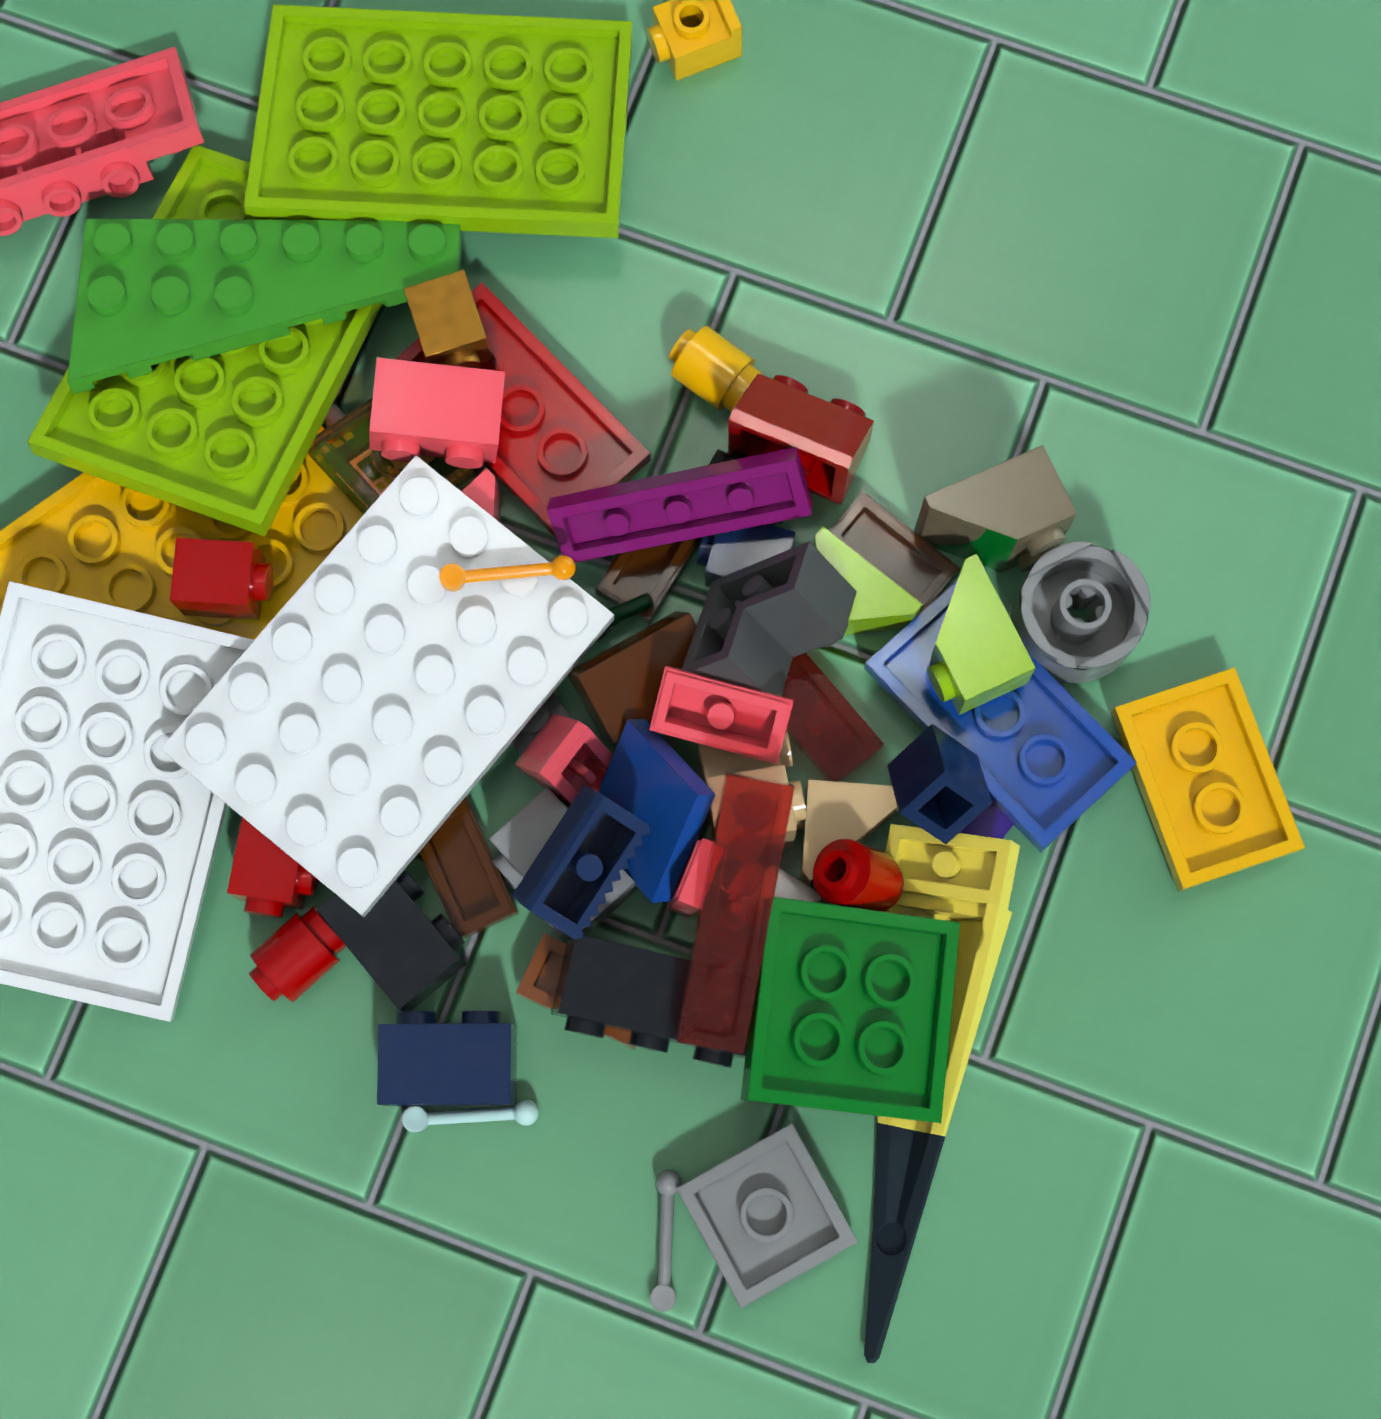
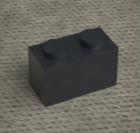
(399, 942)

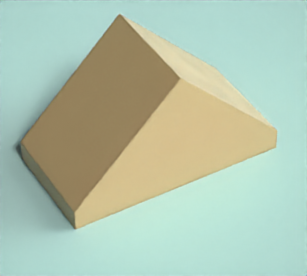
(841, 812)

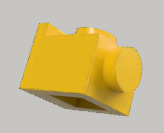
(693, 48)

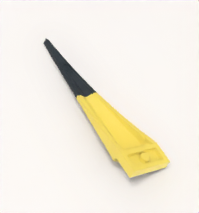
(965, 884)

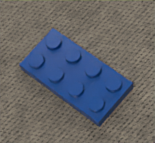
(1034, 744)

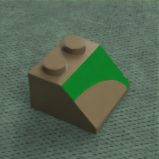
(1000, 514)

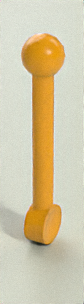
(454, 577)

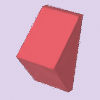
(565, 758)

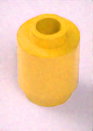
(712, 367)

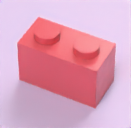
(436, 412)

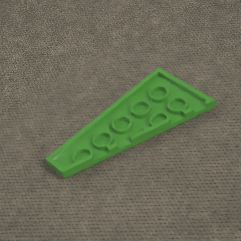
(227, 284)

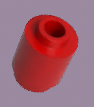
(857, 876)
(296, 956)

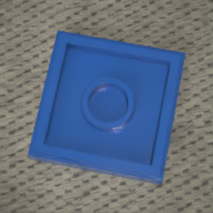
(664, 793)

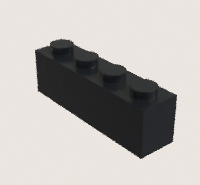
(626, 991)

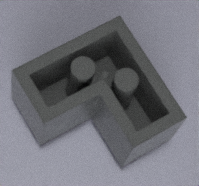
(767, 617)

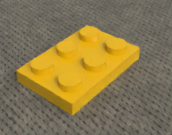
(1207, 779)

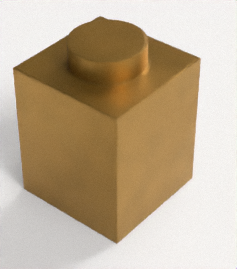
(448, 321)

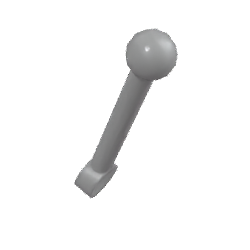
(663, 1295)

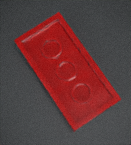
(551, 426)

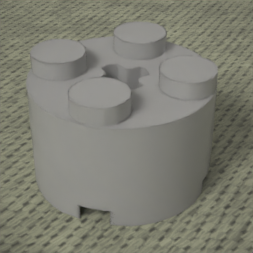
(1089, 579)

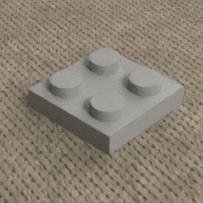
(766, 1215)

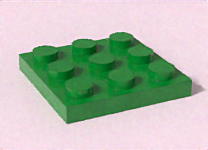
(852, 1011)

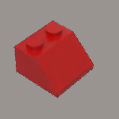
(783, 416)

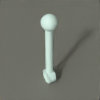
(417, 1118)

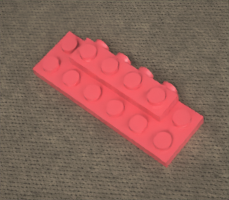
(92, 137)

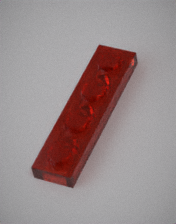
(734, 912)

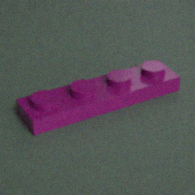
(681, 505)

